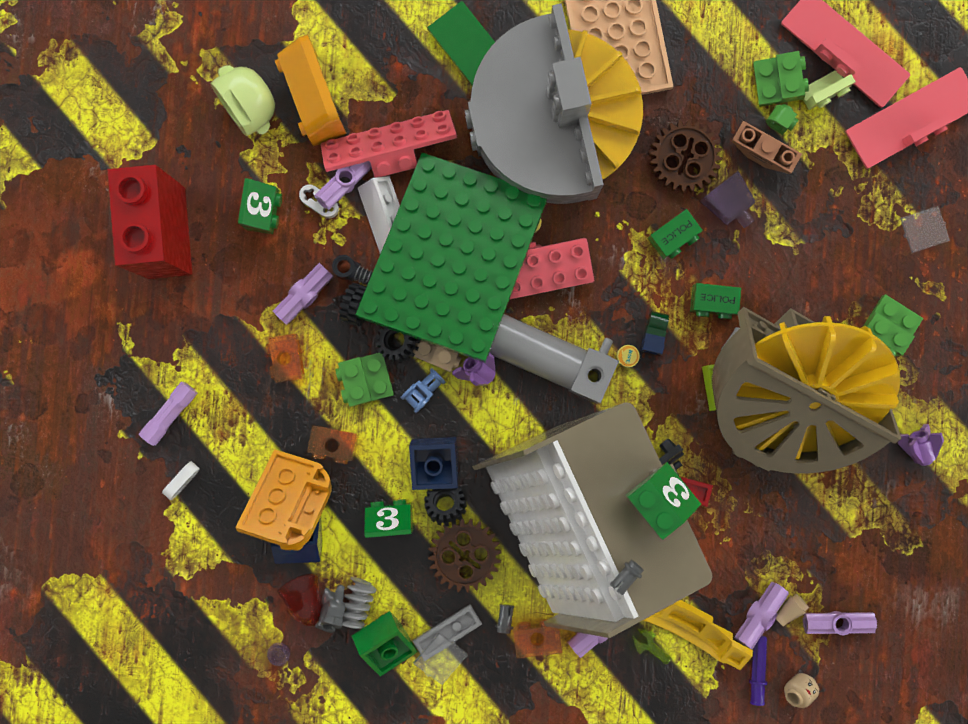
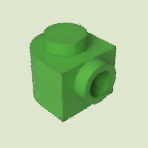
(782, 119)

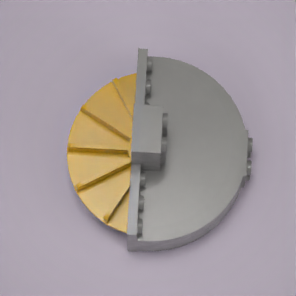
(554, 109)

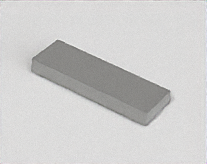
(451, 628)

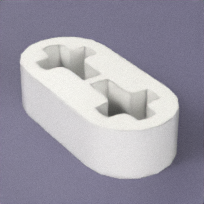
(314, 205)
(180, 480)

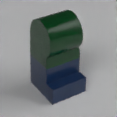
(655, 333)

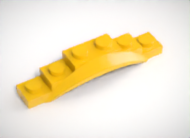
(701, 631)

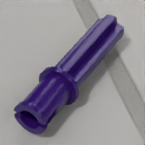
(759, 672)

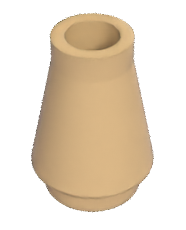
(792, 609)

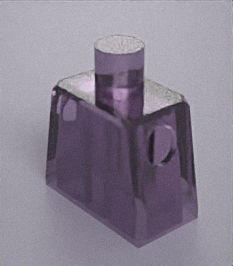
(731, 201)

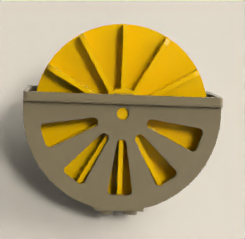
(805, 393)

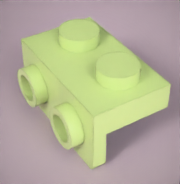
(827, 87)

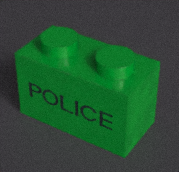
(675, 234)
(716, 300)

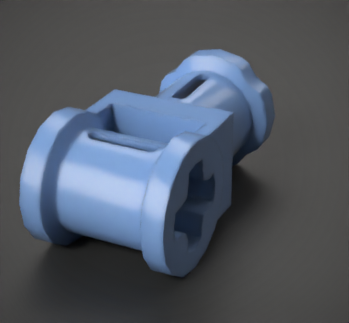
(422, 391)

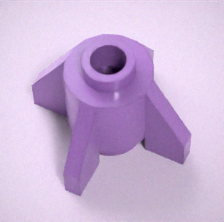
(477, 371)
(922, 445)

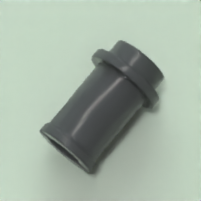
(628, 576)
(505, 619)

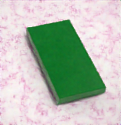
(462, 39)

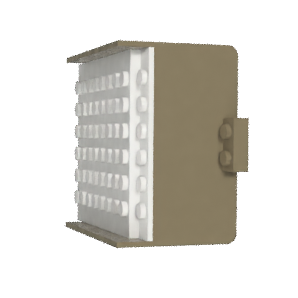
(581, 528)

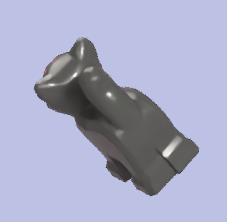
(332, 610)

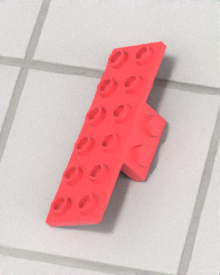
(846, 49)
(911, 119)
(390, 146)
(554, 268)

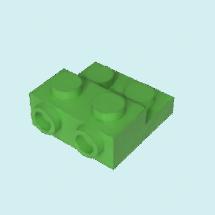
(780, 79)
(893, 324)
(364, 379)

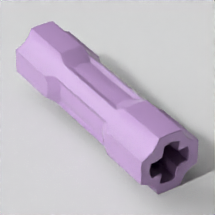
(178, 400)

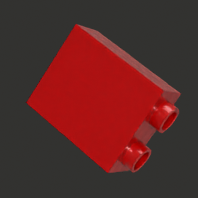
(149, 222)

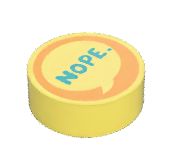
(628, 356)

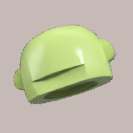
(245, 98)

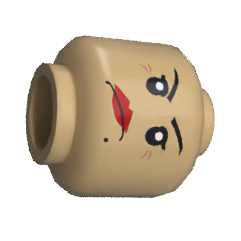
(801, 690)

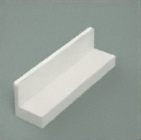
(380, 206)

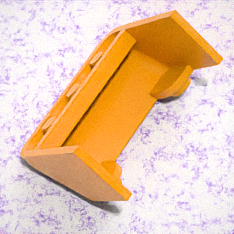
(309, 91)

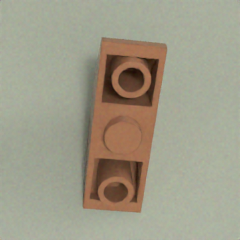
(765, 149)

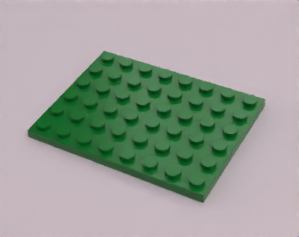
(452, 257)

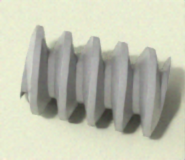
(358, 603)

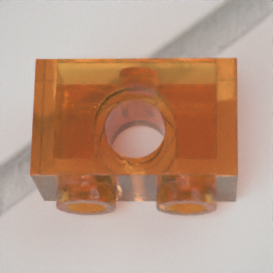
(294, 369)
(319, 439)
(526, 648)

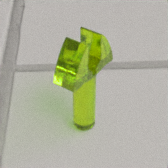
(651, 646)

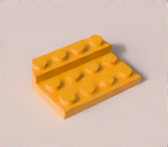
(286, 501)

